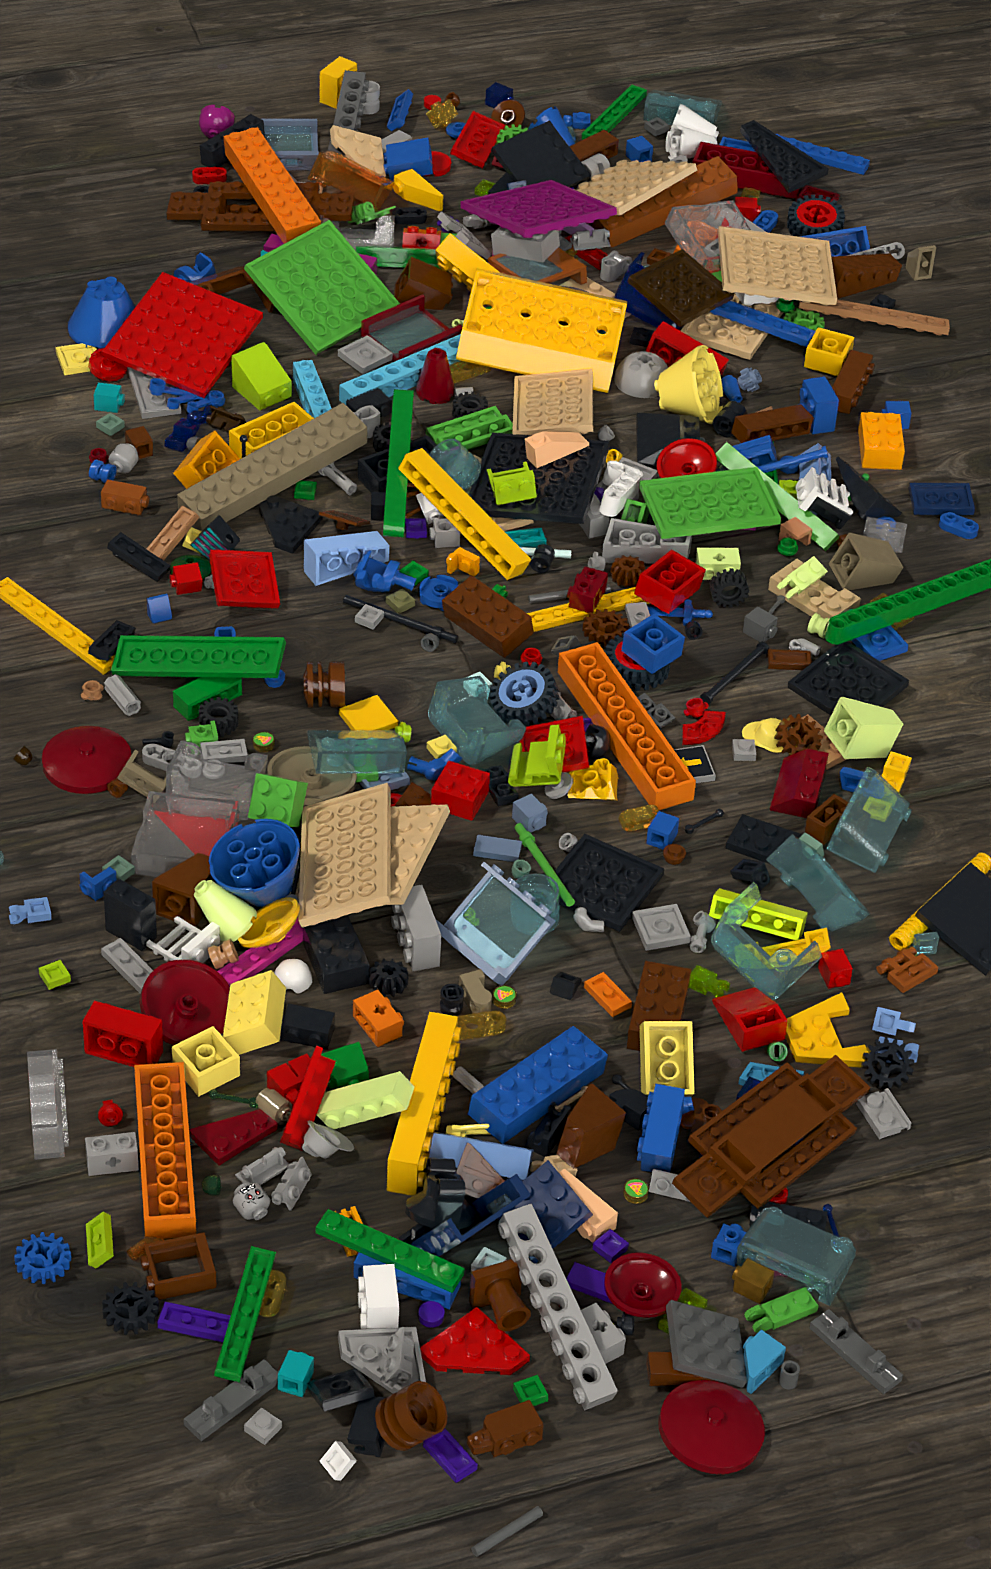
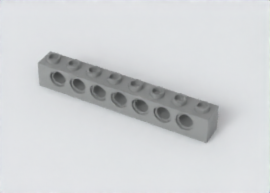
(586, 1393)

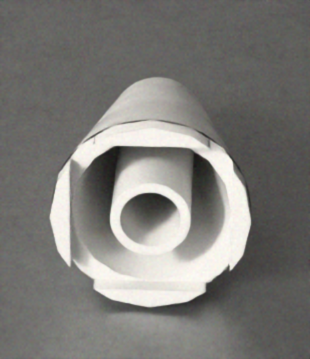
(689, 119)
(685, 141)

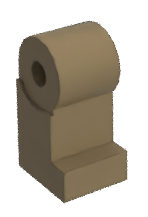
(475, 995)

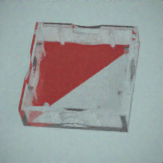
(698, 226)
(178, 829)

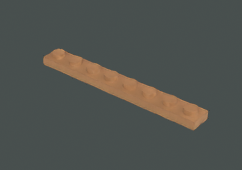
(881, 315)

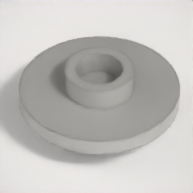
(558, 790)

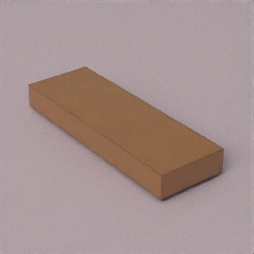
(173, 532)

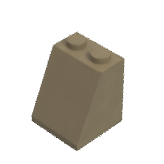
(865, 562)

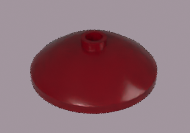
(645, 1276)

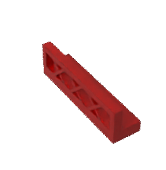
(308, 1099)

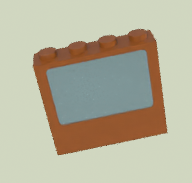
(555, 267)

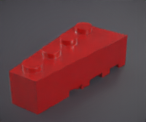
(673, 345)

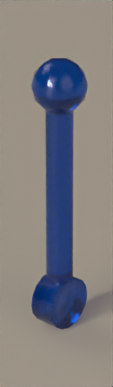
(827, 1207)

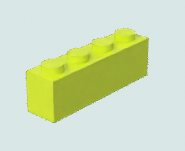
(764, 916)

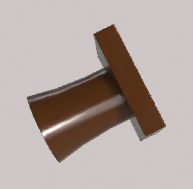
(501, 1288)

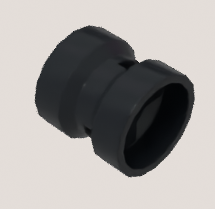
(542, 558)
(451, 999)

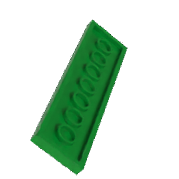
(199, 656)

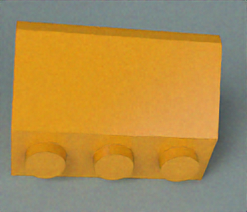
(205, 459)

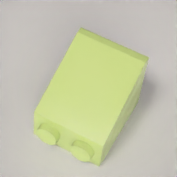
(862, 729)

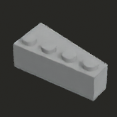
(640, 541)

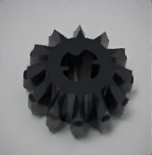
(388, 977)

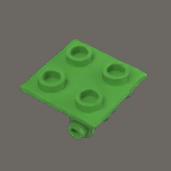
(365, 212)

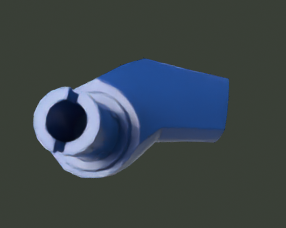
(433, 768)

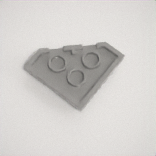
(368, 1353)

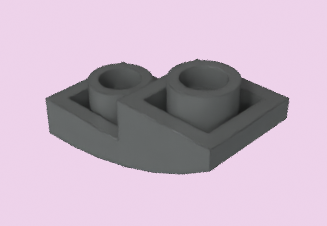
(658, 713)

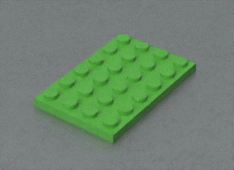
(709, 502)

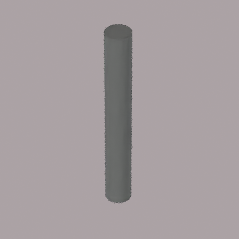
(507, 1531)

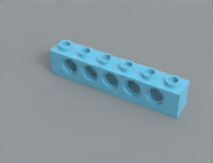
(310, 388)

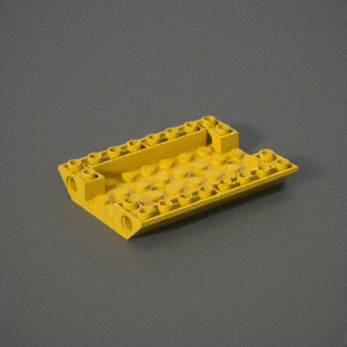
(538, 342)

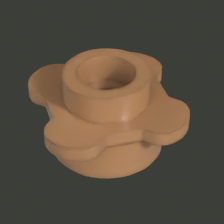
(92, 690)

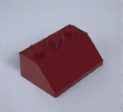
(800, 783)

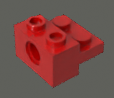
(413, 236)

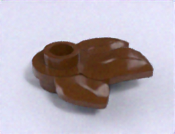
(700, 1115)

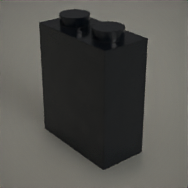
(130, 914)

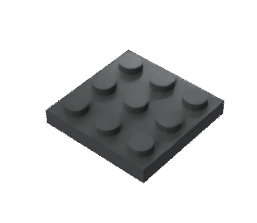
(706, 1343)

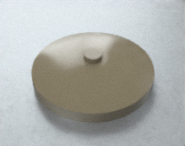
(298, 765)

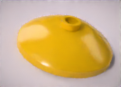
(271, 923)

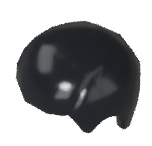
(597, 740)

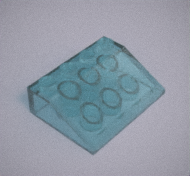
(666, 105)
(357, 751)

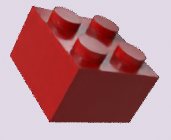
(461, 789)

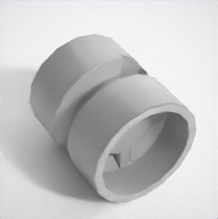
(372, 98)
(596, 165)

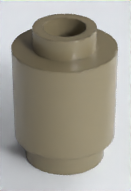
(274, 1104)

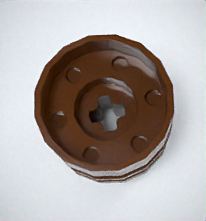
(325, 684)
(411, 1416)

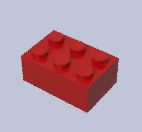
(669, 581)
(122, 1035)

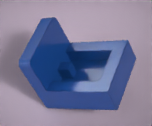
(98, 884)

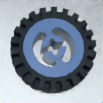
(520, 684)

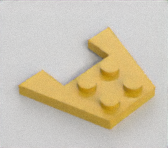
(814, 1038)

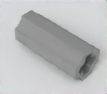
(122, 695)

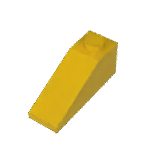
(417, 190)

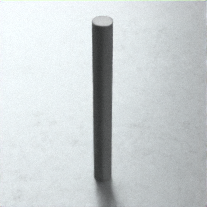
(553, 595)

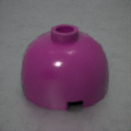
(215, 120)

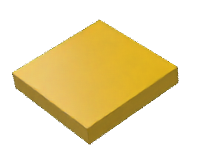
(368, 715)

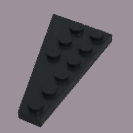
(785, 161)

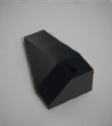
(864, 495)

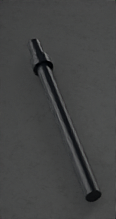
(436, 630)

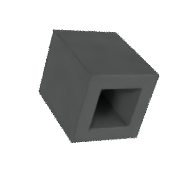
(760, 625)

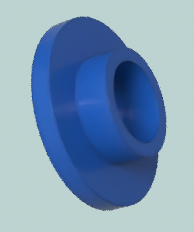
(454, 129)

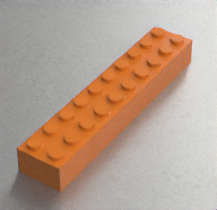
(270, 184)
(632, 732)

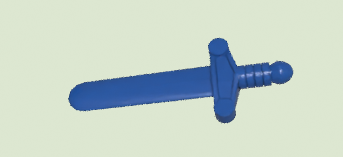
(687, 612)

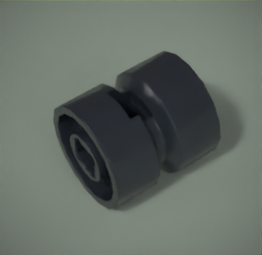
(725, 419)

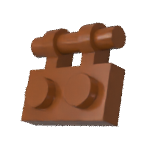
(911, 972)

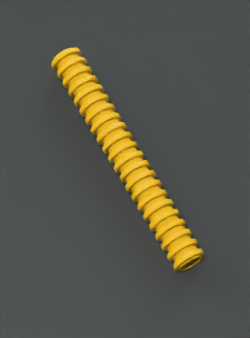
(905, 933)

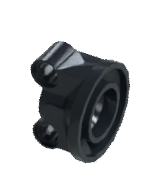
(441, 1197)

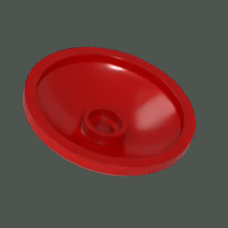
(686, 456)

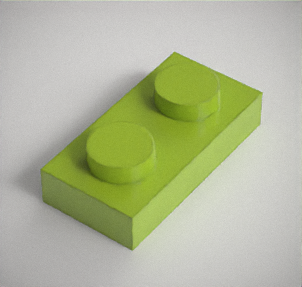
(99, 1240)

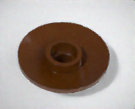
(509, 109)

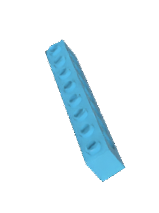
(397, 375)

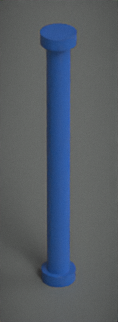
(794, 460)

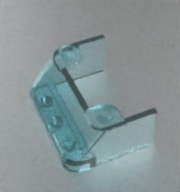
(818, 883)
(765, 972)

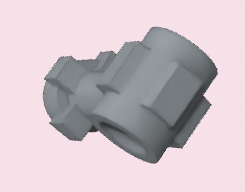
(705, 925)

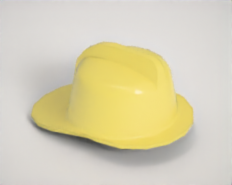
(763, 734)

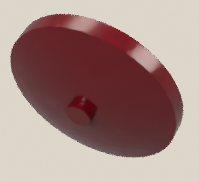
(85, 759)
(186, 998)
(711, 1427)

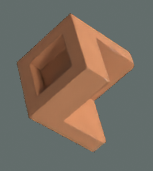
(797, 530)

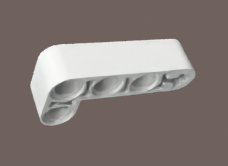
(622, 484)

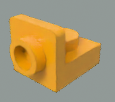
(464, 561)

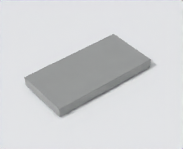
(150, 404)

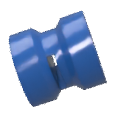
(101, 471)

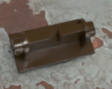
(221, 416)

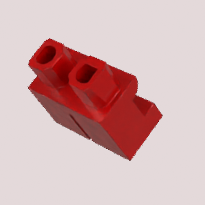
(288, 1078)

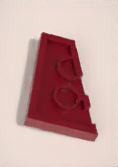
(232, 1135)

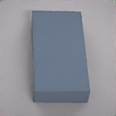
(497, 848)

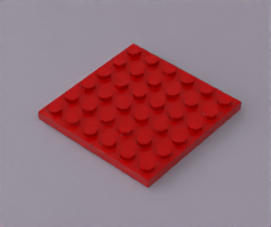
(182, 334)

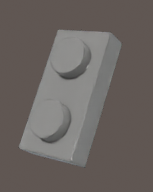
(225, 751)

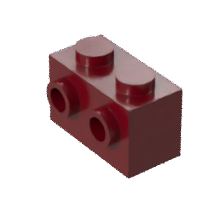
(587, 589)

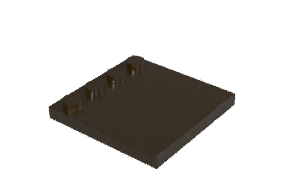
(680, 287)

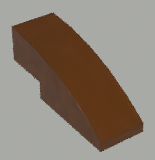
(661, 1371)

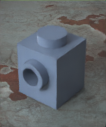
(529, 813)

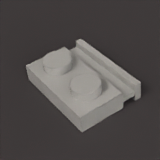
(883, 1113)

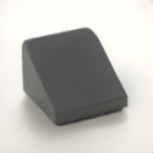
(565, 644)

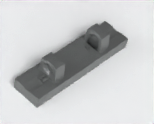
(856, 1351)
(231, 1400)

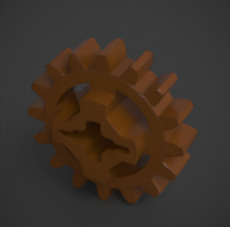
(604, 626)
(799, 736)

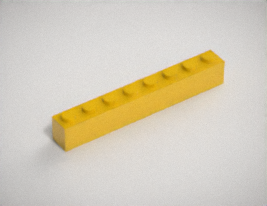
(464, 514)

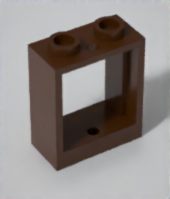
(176, 1249)

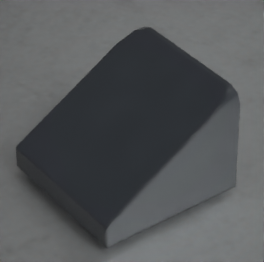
(565, 985)

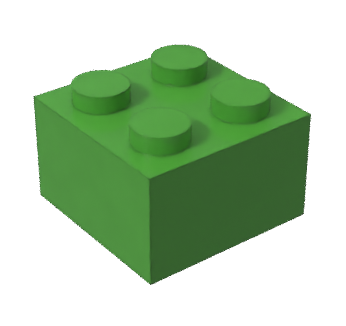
(277, 799)

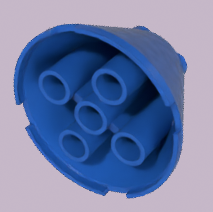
(100, 312)
(256, 861)

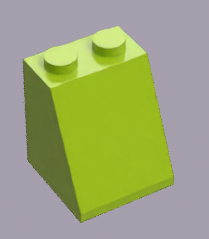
(260, 377)

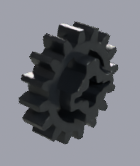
(878, 1061)
(130, 1308)

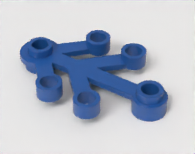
(213, 398)

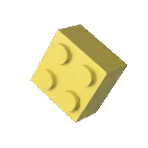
(207, 1060)

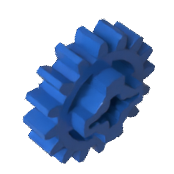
(43, 1258)

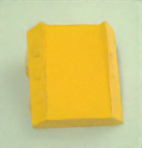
(595, 782)

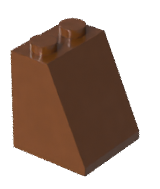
(424, 279)
(176, 889)
(590, 1128)

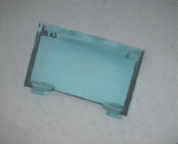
(464, 716)
(869, 822)
(798, 1252)

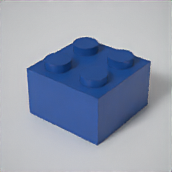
(821, 403)
(653, 643)

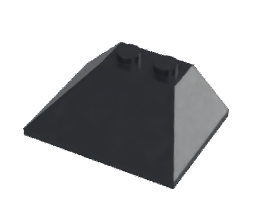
(660, 430)

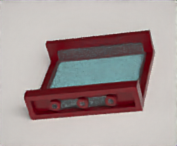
(407, 328)

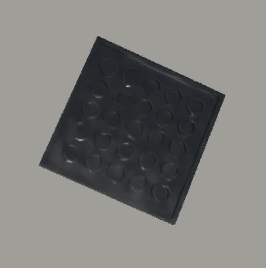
(562, 486)

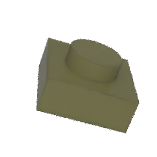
(400, 601)

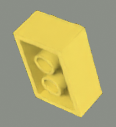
(254, 1012)
(667, 1055)

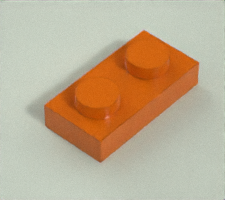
(607, 994)

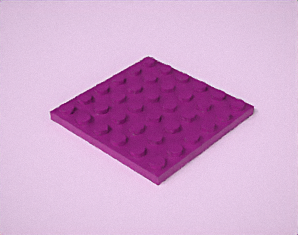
(538, 208)

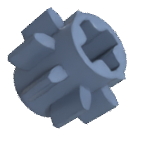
(749, 379)

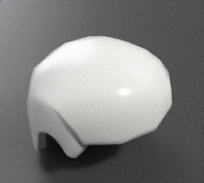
(294, 975)

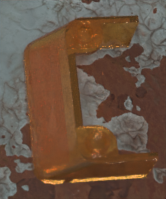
(351, 178)

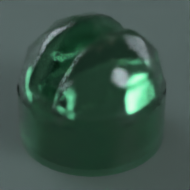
(211, 1185)

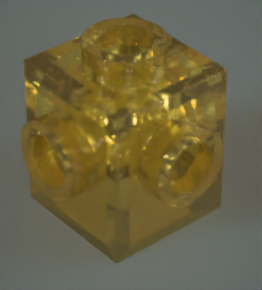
(442, 113)

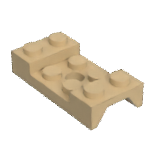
(826, 599)

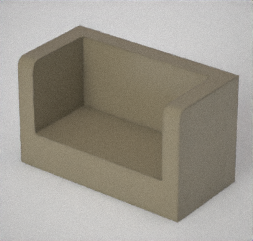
(140, 778)

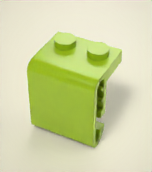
(541, 764)

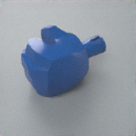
(203, 268)
(380, 577)

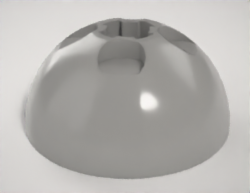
(638, 374)

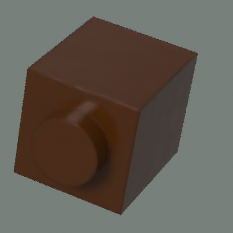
(140, 440)

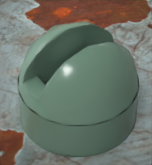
(524, 868)

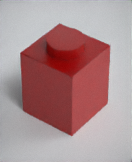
(748, 207)
(186, 578)
(835, 968)

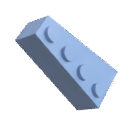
(339, 555)

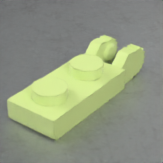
(803, 577)

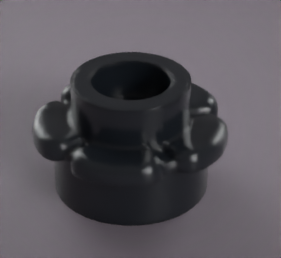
(626, 1324)

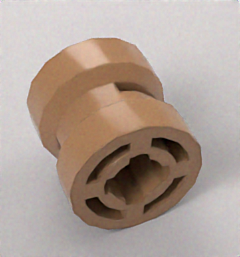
(223, 954)

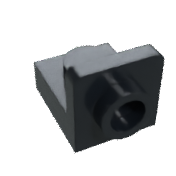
(751, 871)

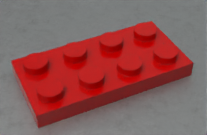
(477, 139)

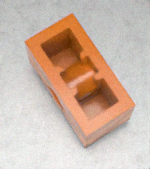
(378, 1018)

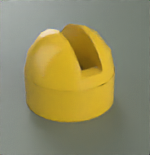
(610, 456)

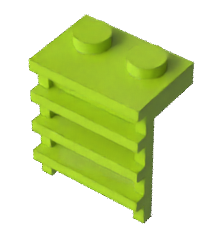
(513, 485)

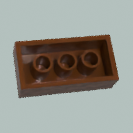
(487, 616)
(659, 997)

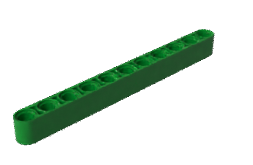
(399, 446)
(909, 603)

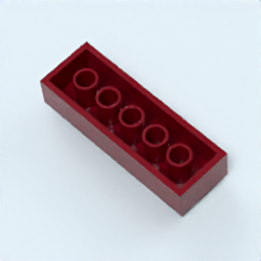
(747, 166)

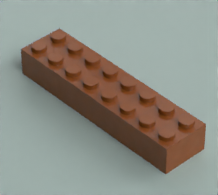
(705, 186)

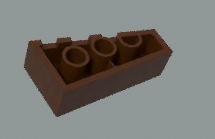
(863, 272)

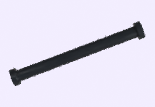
(761, 648)

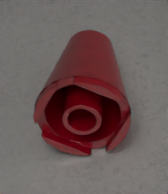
(436, 378)

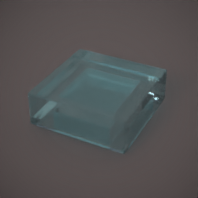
(926, 943)

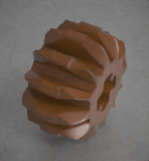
(627, 570)

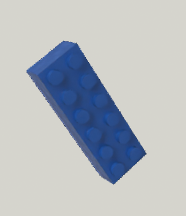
(537, 1081)

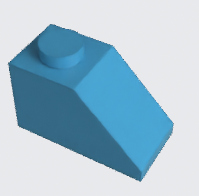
(761, 1358)

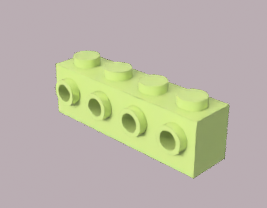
(365, 1100)

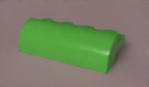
(472, 429)

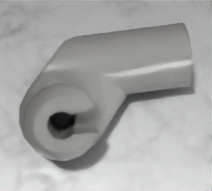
(804, 645)
(585, 922)

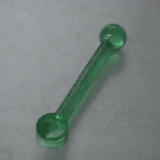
(252, 1101)

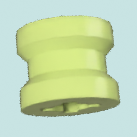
(818, 625)

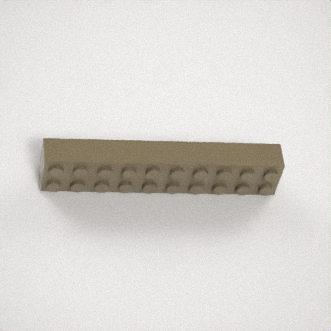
(275, 466)

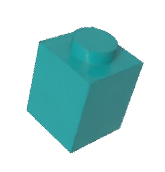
(108, 397)
(295, 1373)

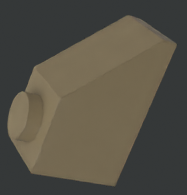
(921, 262)

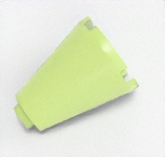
(224, 910)

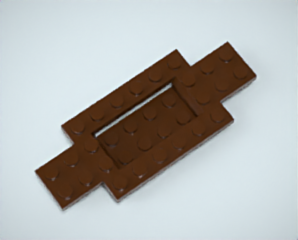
(219, 216)
(764, 1126)

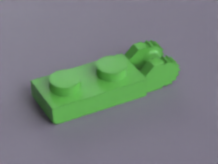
(782, 1310)

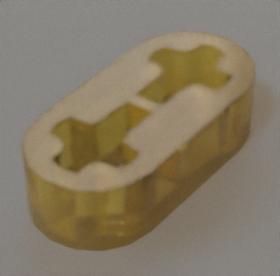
(638, 817)
(275, 1294)

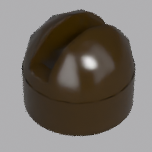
(24, 756)

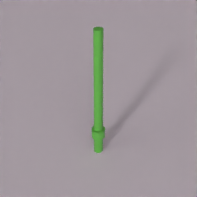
(529, 841)

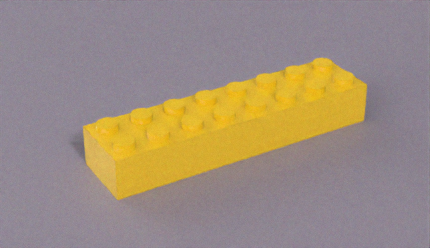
(421, 1119)

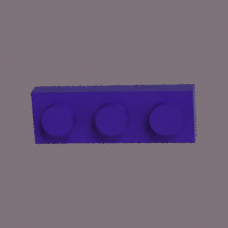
(193, 1321)

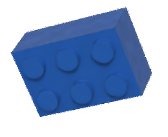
(661, 1128)

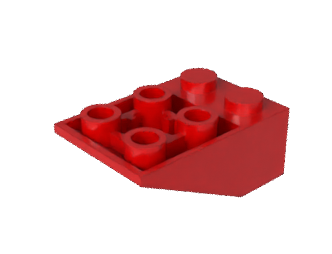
(752, 1018)

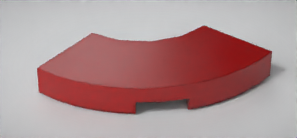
(704, 729)

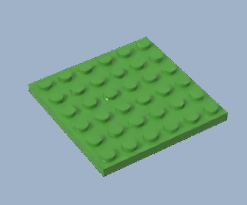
(320, 286)

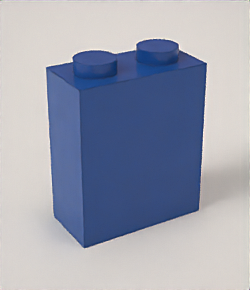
(408, 155)

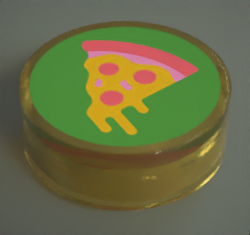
(263, 741)
(504, 996)
(636, 1190)

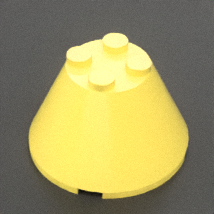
(692, 386)

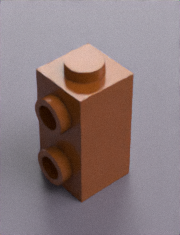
(124, 497)

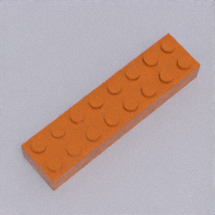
(165, 1150)

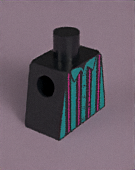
(215, 537)

